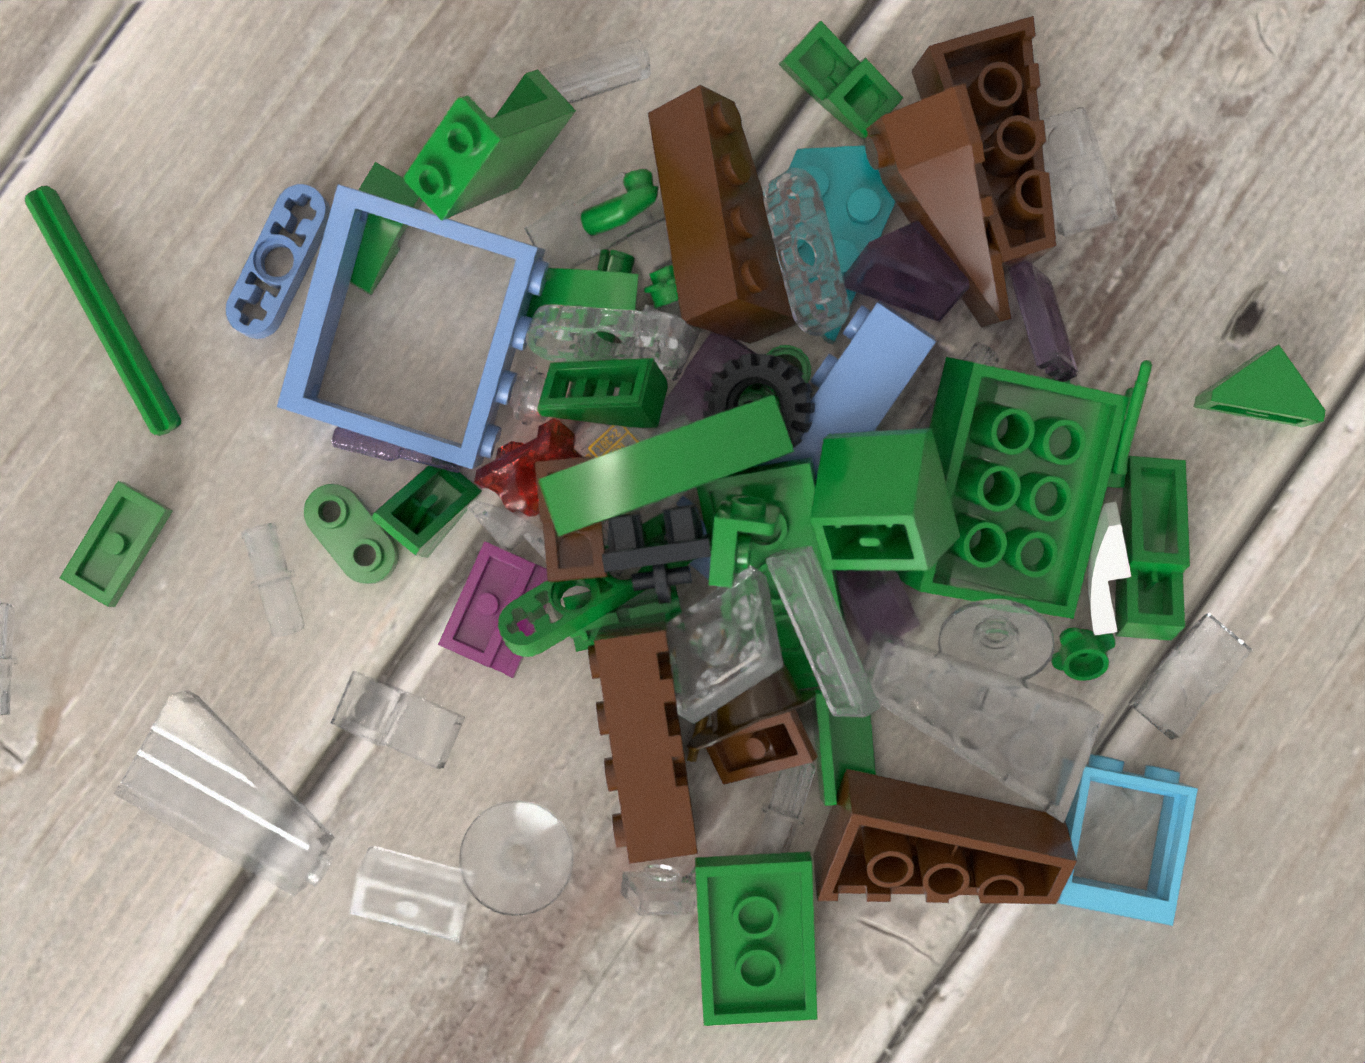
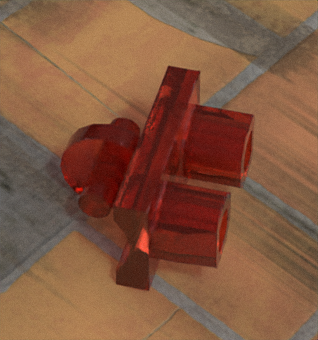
(514, 471)

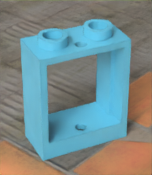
(1161, 897)

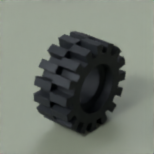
(767, 370)

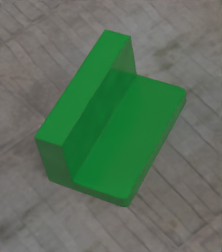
(840, 745)

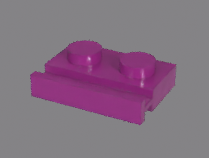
(491, 585)

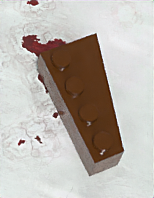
(644, 742)
(939, 845)

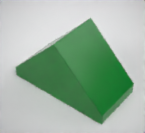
(1265, 390)
(426, 509)

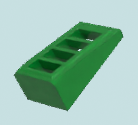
(637, 403)

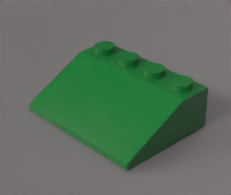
(1024, 483)

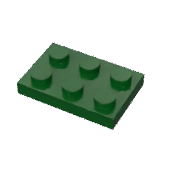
(756, 938)

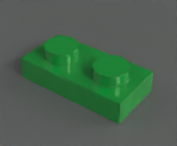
(116, 544)

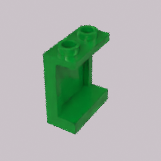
(485, 157)

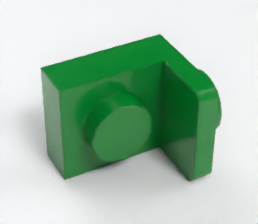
(730, 545)

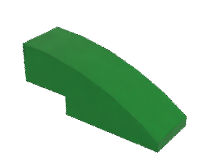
(1156, 548)

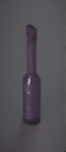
(383, 450)

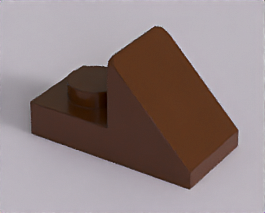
(763, 749)

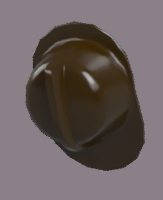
(764, 700)

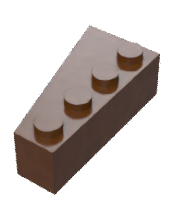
(1004, 100)
(717, 219)

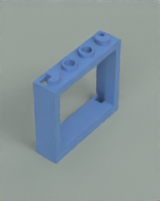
(325, 305)

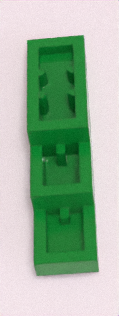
(665, 465)

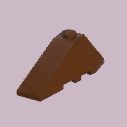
(929, 170)

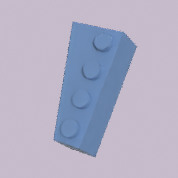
(865, 379)

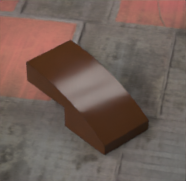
(578, 552)

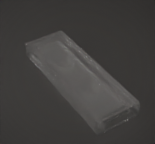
(822, 632)

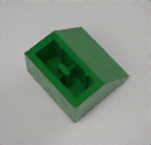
(882, 501)

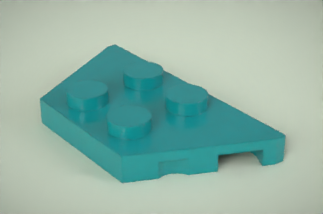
(853, 201)

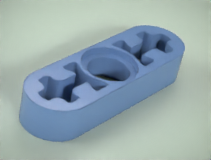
(269, 239)

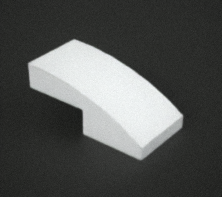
(1106, 563)

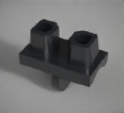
(683, 542)

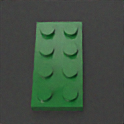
(792, 489)

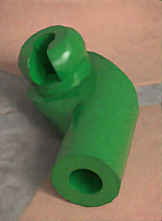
(623, 208)

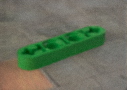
(606, 596)

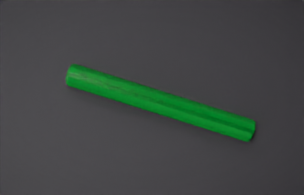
(102, 310)

